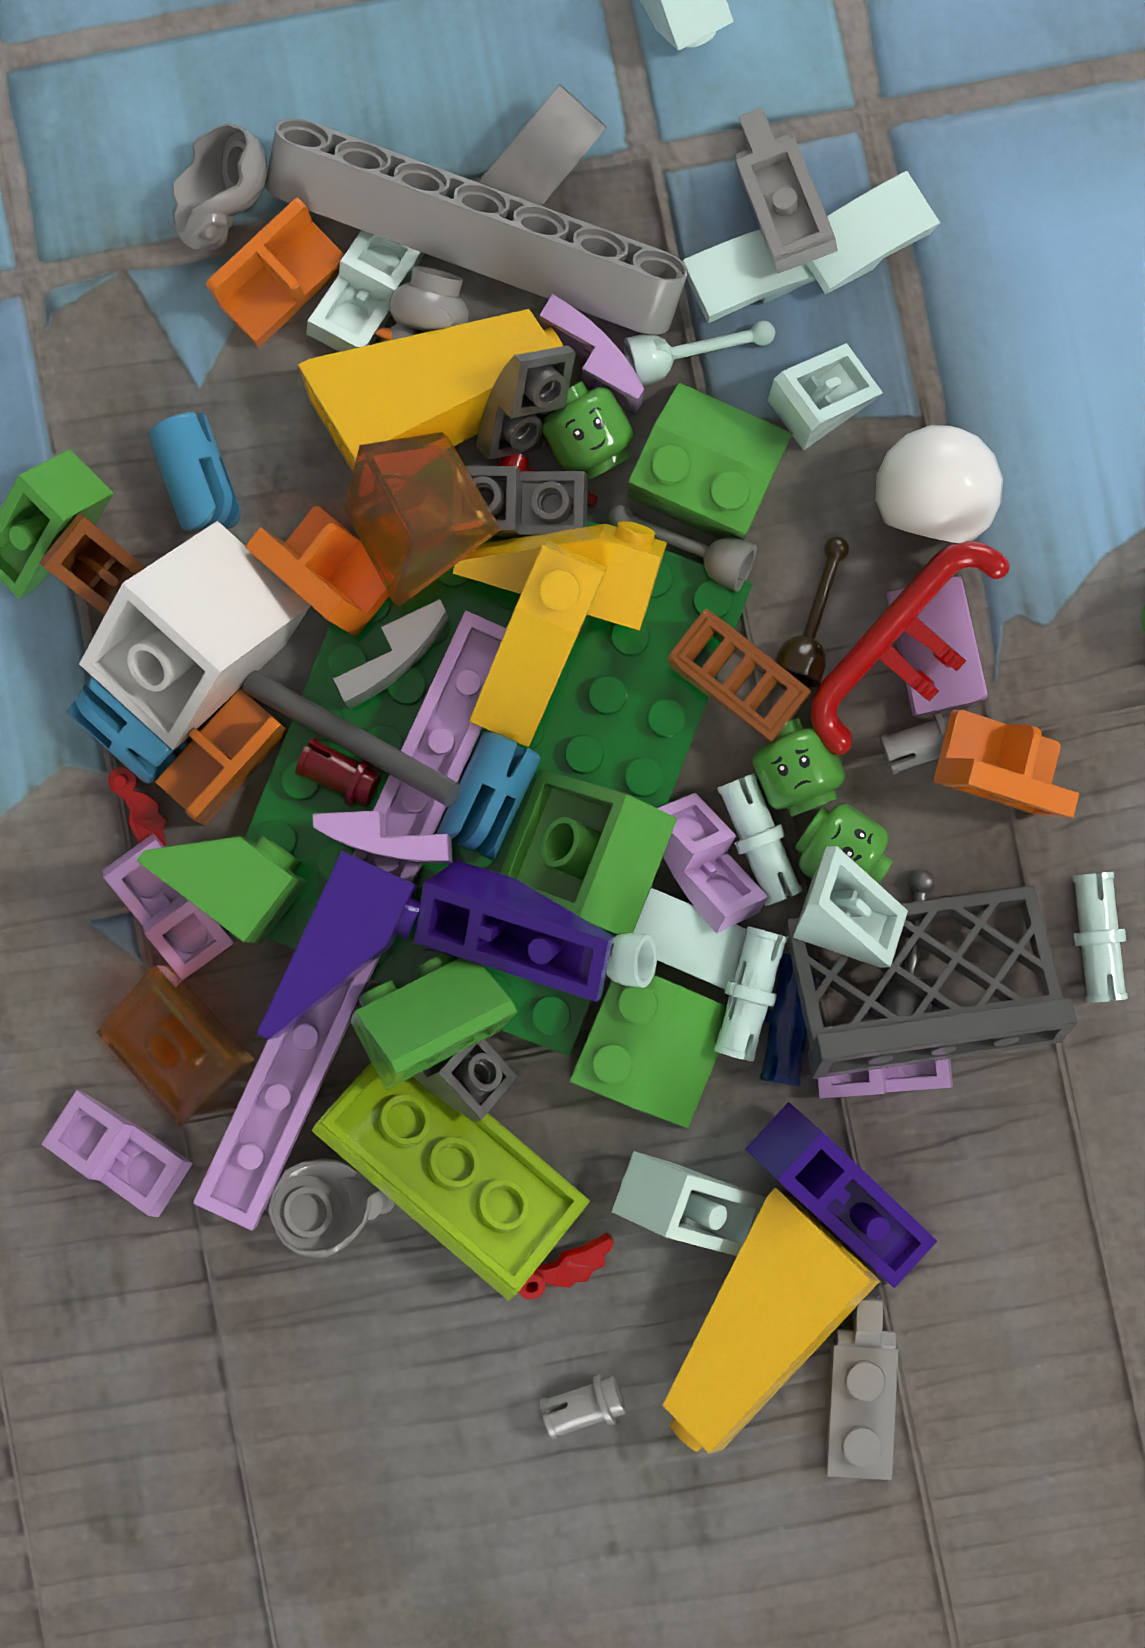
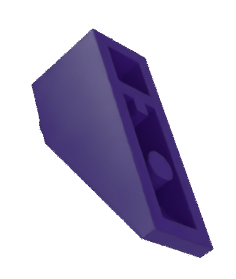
(512, 930)
(348, 931)
(841, 1194)

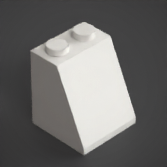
(191, 632)

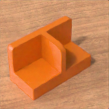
(275, 273)
(325, 568)
(221, 757)
(1003, 765)

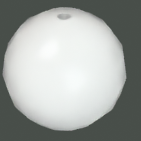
(940, 484)

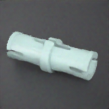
(760, 838)
(1099, 937)
(750, 994)

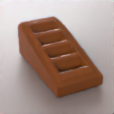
(731, 641)

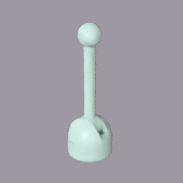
(653, 356)
(632, 959)

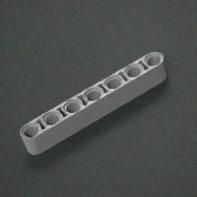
(475, 226)

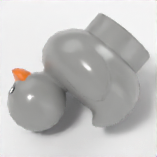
(426, 304)

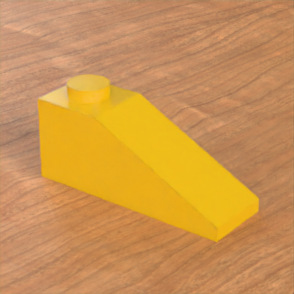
(626, 550)
(537, 642)

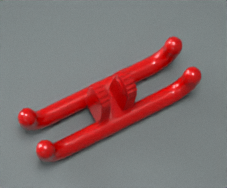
(895, 620)

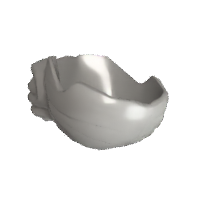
(218, 184)
(323, 1206)

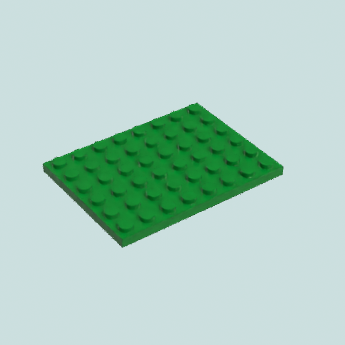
(610, 722)

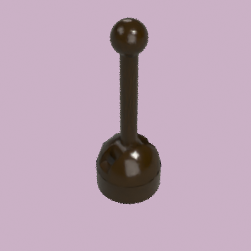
(803, 654)

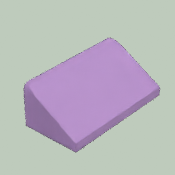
(951, 620)

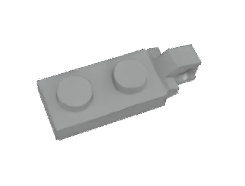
(782, 195)
(862, 1397)

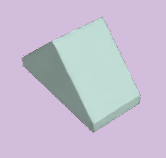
(822, 394)
(850, 912)

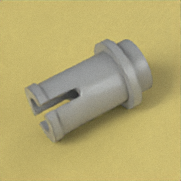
(915, 744)
(583, 1407)

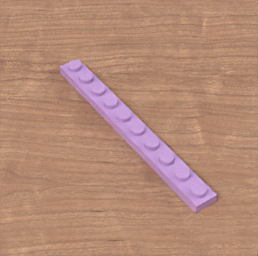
(298, 1060)

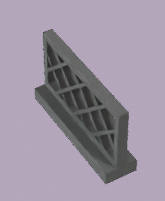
(954, 1029)

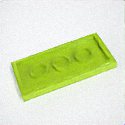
(454, 1176)

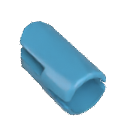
(194, 472)
(121, 732)
(489, 794)

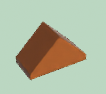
(90, 563)

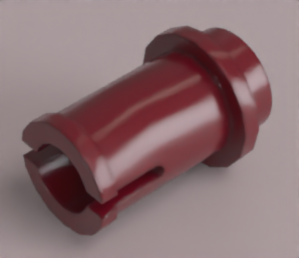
(339, 773)

